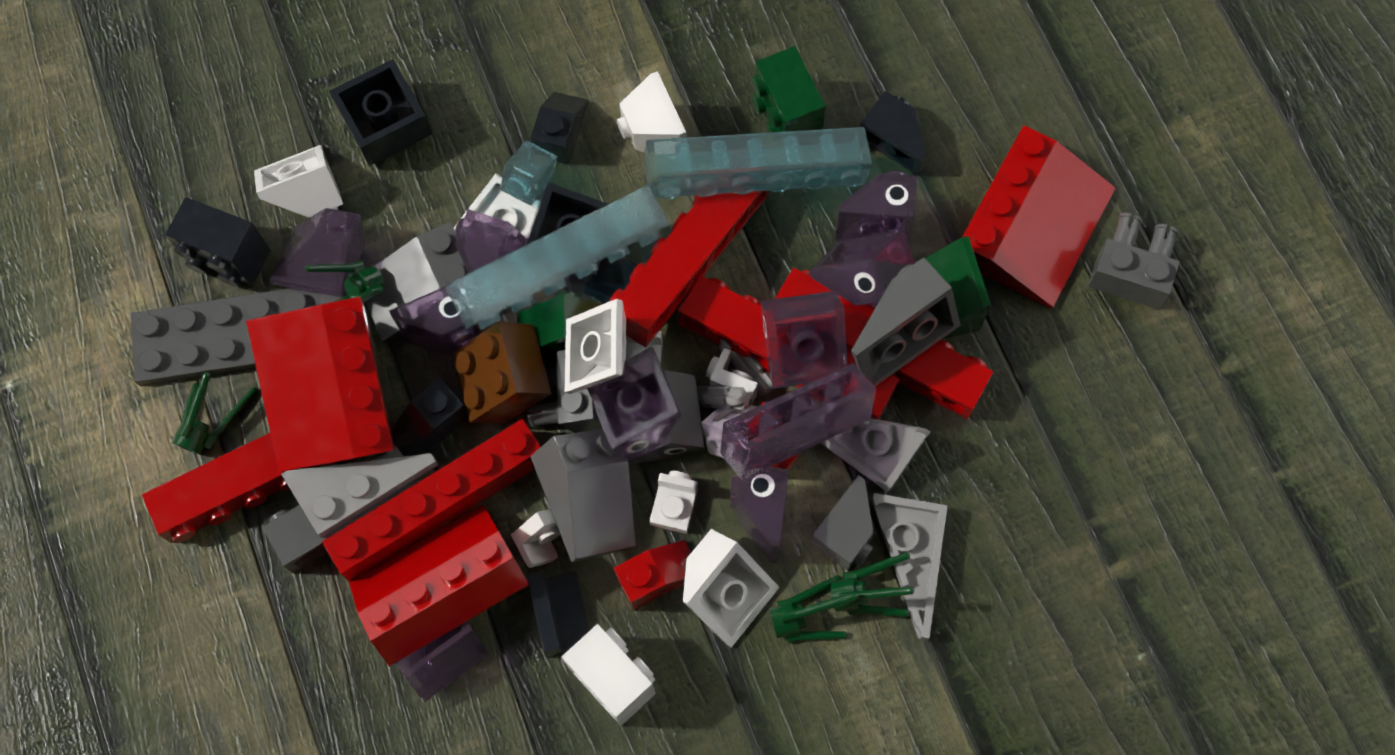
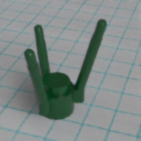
(361, 282)
(192, 433)
(851, 584)
(789, 616)

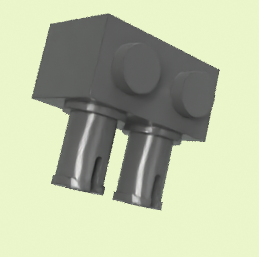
(1134, 272)
(570, 410)

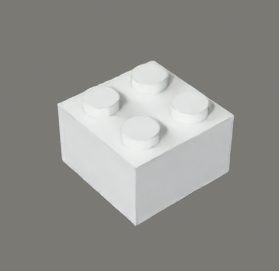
(609, 674)

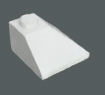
(649, 114)
(299, 183)
(595, 346)
(725, 586)

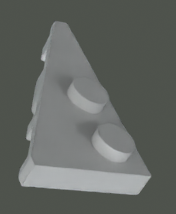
(878, 449)
(343, 491)
(919, 530)

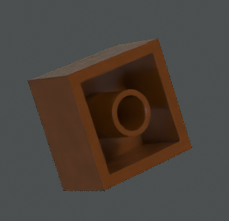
(501, 372)

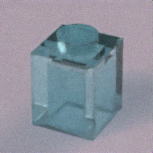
(528, 172)

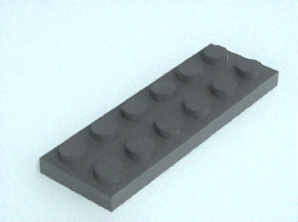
(206, 335)

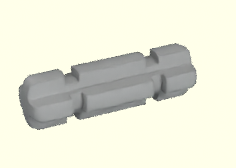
(751, 367)
(723, 397)

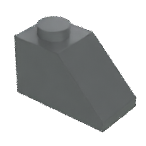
(847, 528)

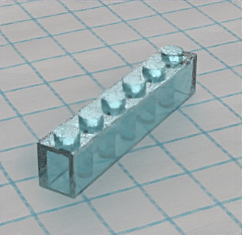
(757, 162)
(557, 256)

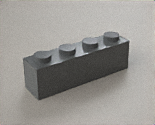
(295, 537)

